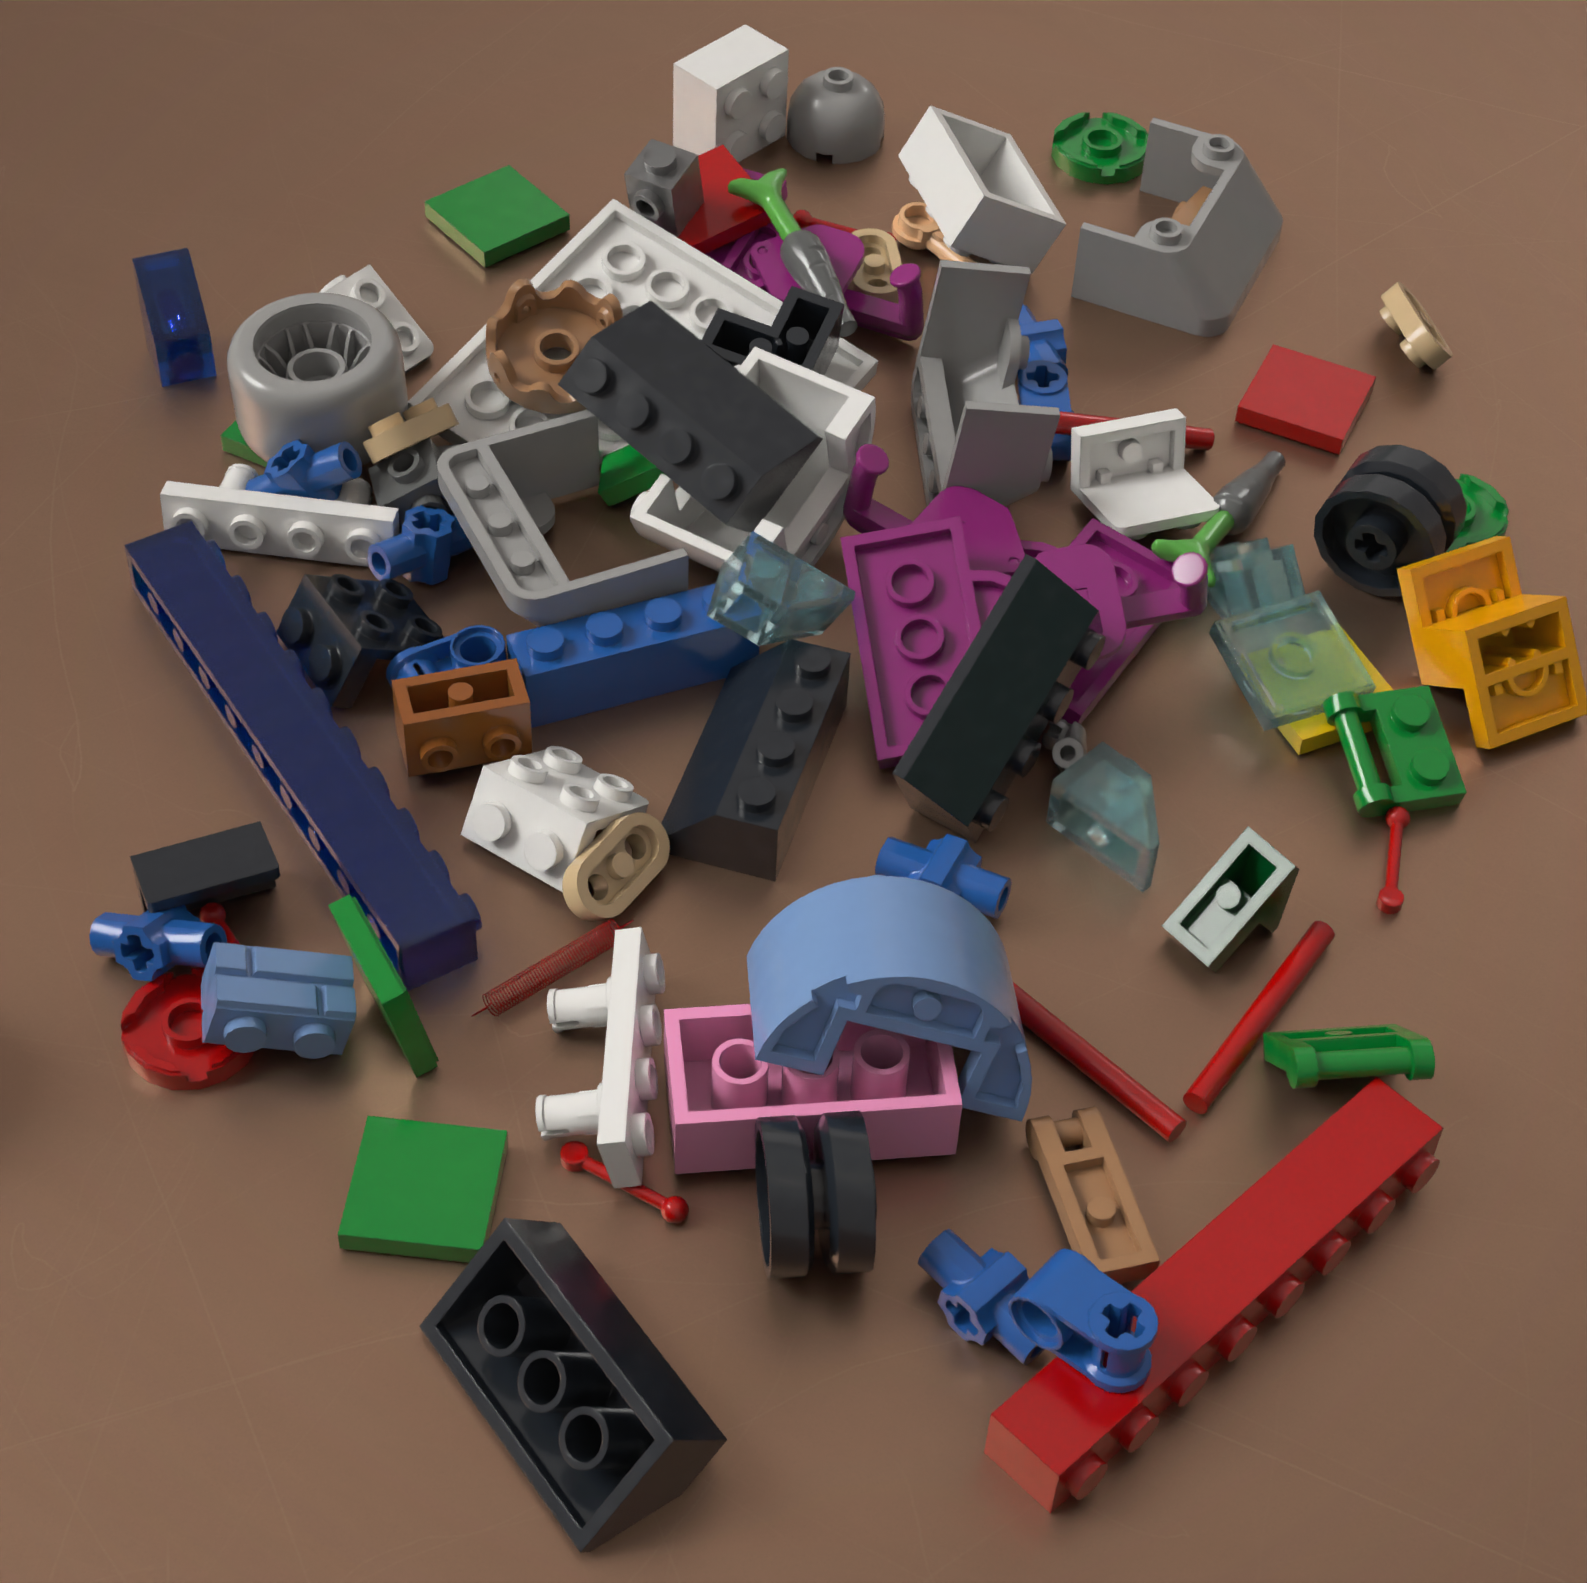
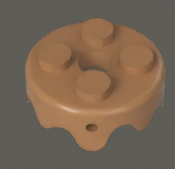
(532, 324)

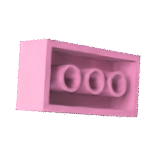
(719, 1090)

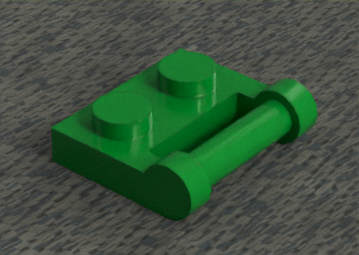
(1410, 744)
(1349, 1053)

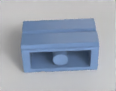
(277, 1000)

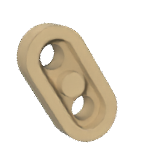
(879, 262)
(1408, 316)
(395, 435)
(612, 871)

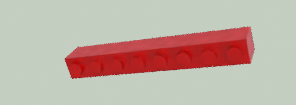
(1219, 1288)

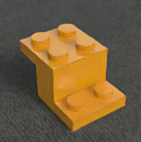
(1498, 645)

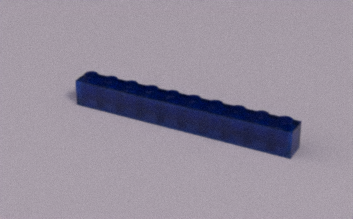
(304, 755)

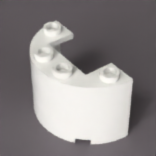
(811, 505)

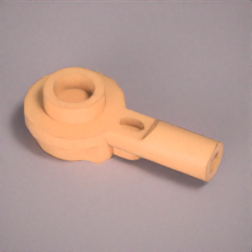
(920, 231)

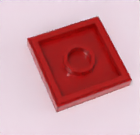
(722, 214)
(1305, 399)

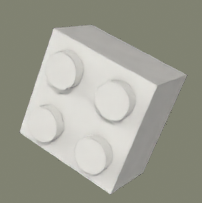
(731, 94)

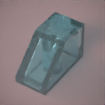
(1109, 812)

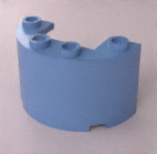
(896, 961)

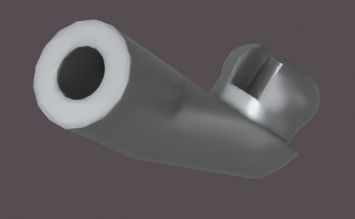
(1066, 743)

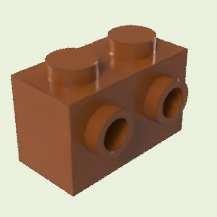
(462, 717)

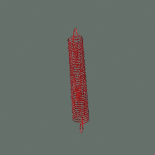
(558, 977)

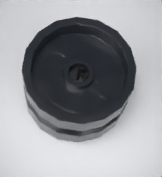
(1387, 515)
(820, 1194)

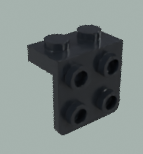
(346, 625)

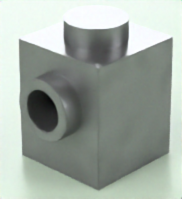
(665, 185)

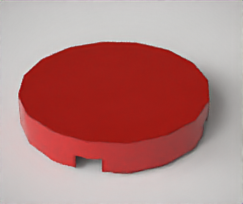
(165, 1036)

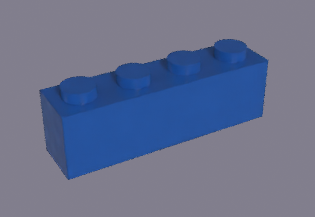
(625, 655)

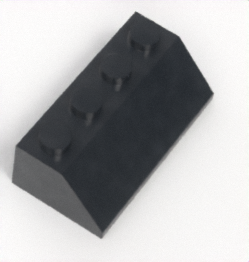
(691, 414)
(1000, 702)
(759, 759)
(570, 1382)

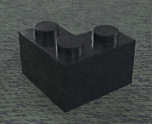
(802, 332)

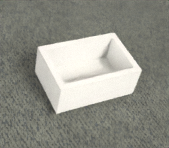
(980, 190)

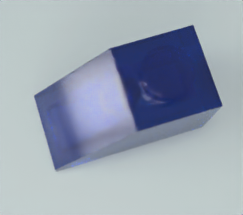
(174, 317)

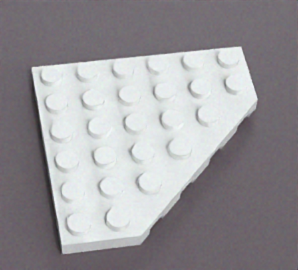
(637, 264)

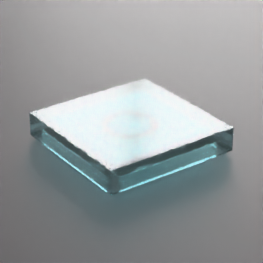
(1289, 658)

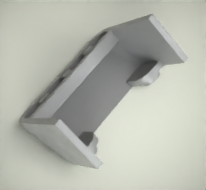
(1180, 272)
(966, 392)
(504, 505)

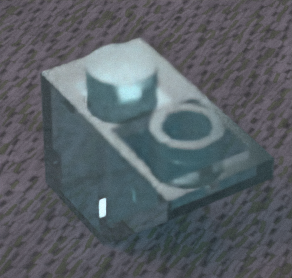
(1253, 576)
(774, 594)

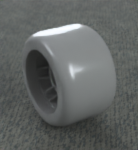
(315, 373)

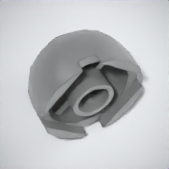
(836, 116)

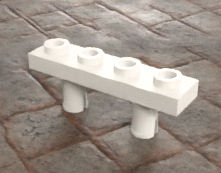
(281, 523)
(629, 1073)

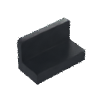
(206, 869)

